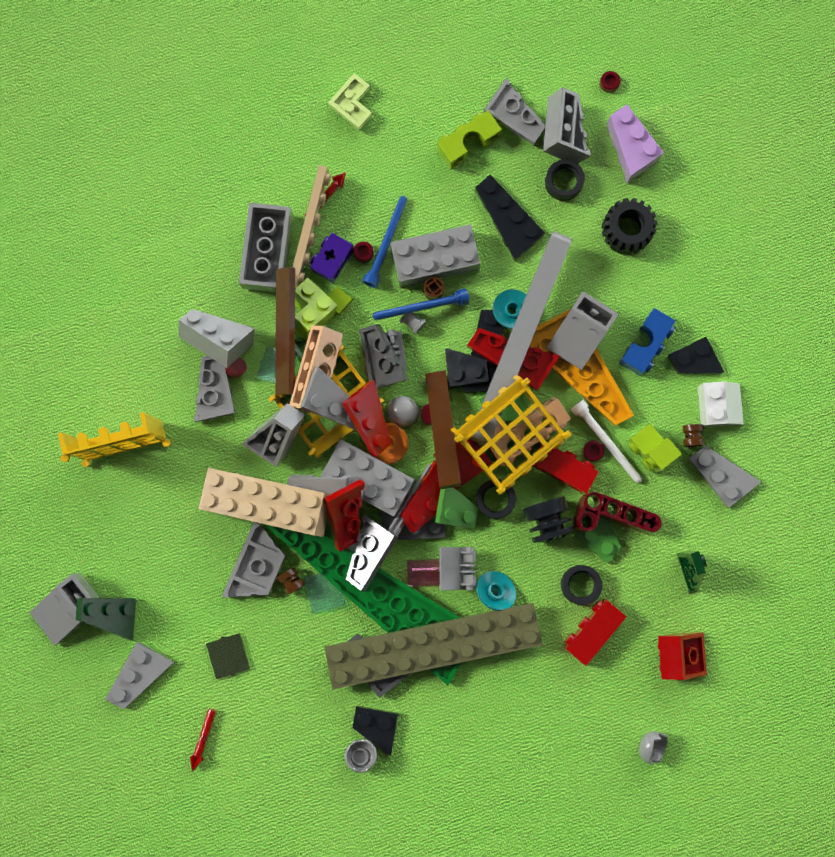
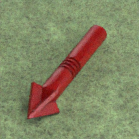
(338, 181)
(197, 758)

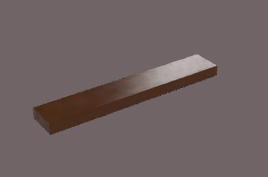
(285, 331)
(442, 424)

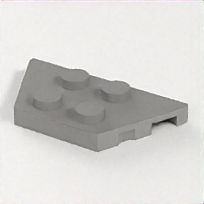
(256, 565)

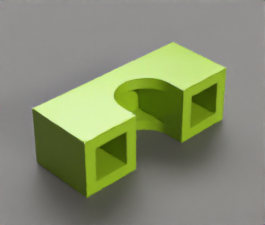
(482, 127)

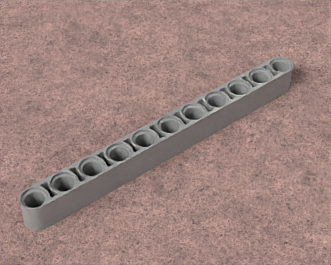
(526, 323)

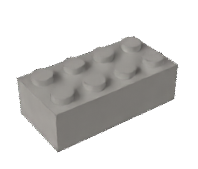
(265, 246)
(435, 255)
(383, 485)

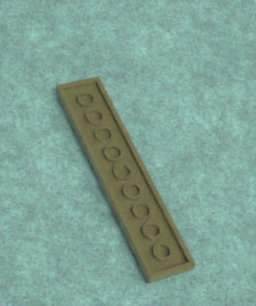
(433, 645)

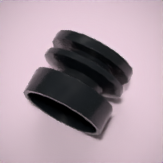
(548, 520)

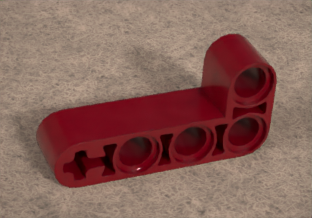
(619, 514)

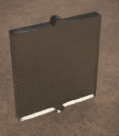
(228, 656)

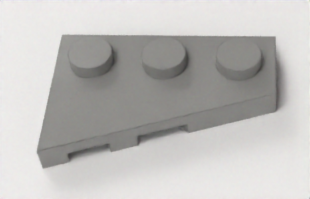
(514, 114)
(214, 392)
(723, 476)
(321, 484)

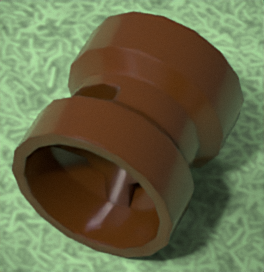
(433, 292)
(693, 435)
(287, 577)

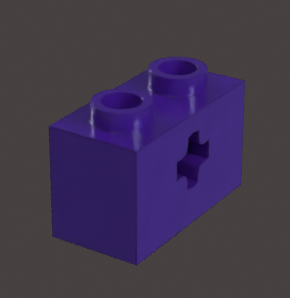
(331, 269)

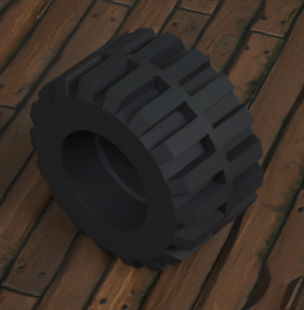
(635, 211)

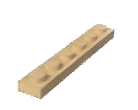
(311, 220)

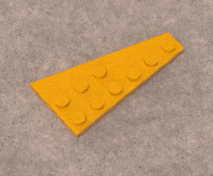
(591, 382)

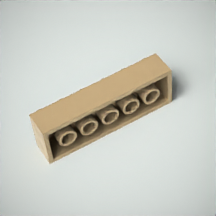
(264, 502)

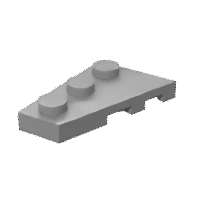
(326, 399)
(138, 672)

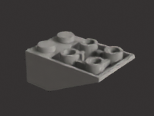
(582, 330)
(58, 609)

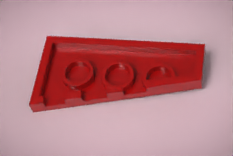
(535, 364)

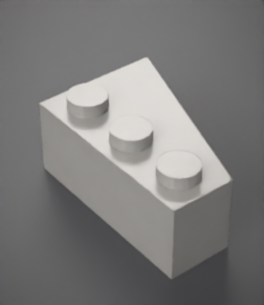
(564, 128)

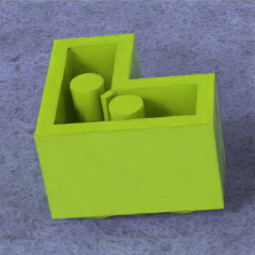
(314, 306)
(653, 449)

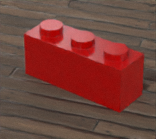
(568, 469)
(594, 631)

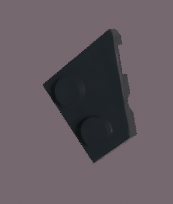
(696, 359)
(466, 369)
(376, 726)

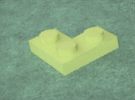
(347, 103)

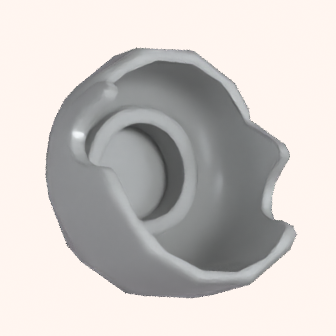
(402, 411)
(652, 747)
(361, 756)

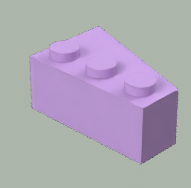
(633, 143)

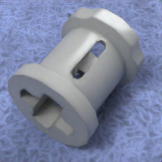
(413, 322)

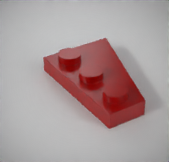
(367, 416)

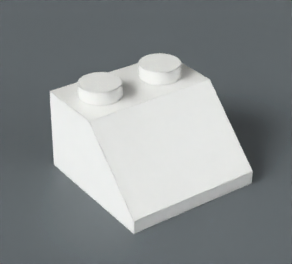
(720, 404)

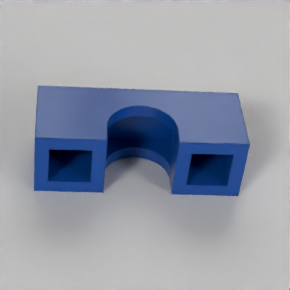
(657, 327)

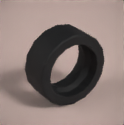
(568, 165)
(492, 514)
(581, 569)

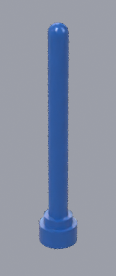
(372, 278)
(460, 298)

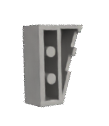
(216, 336)
(276, 435)

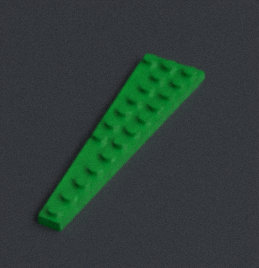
(386, 599)

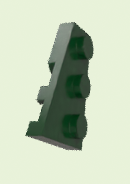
(693, 569)
(108, 614)

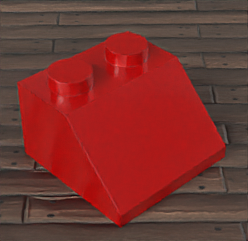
(682, 656)

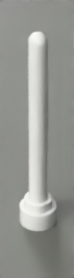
(581, 409)

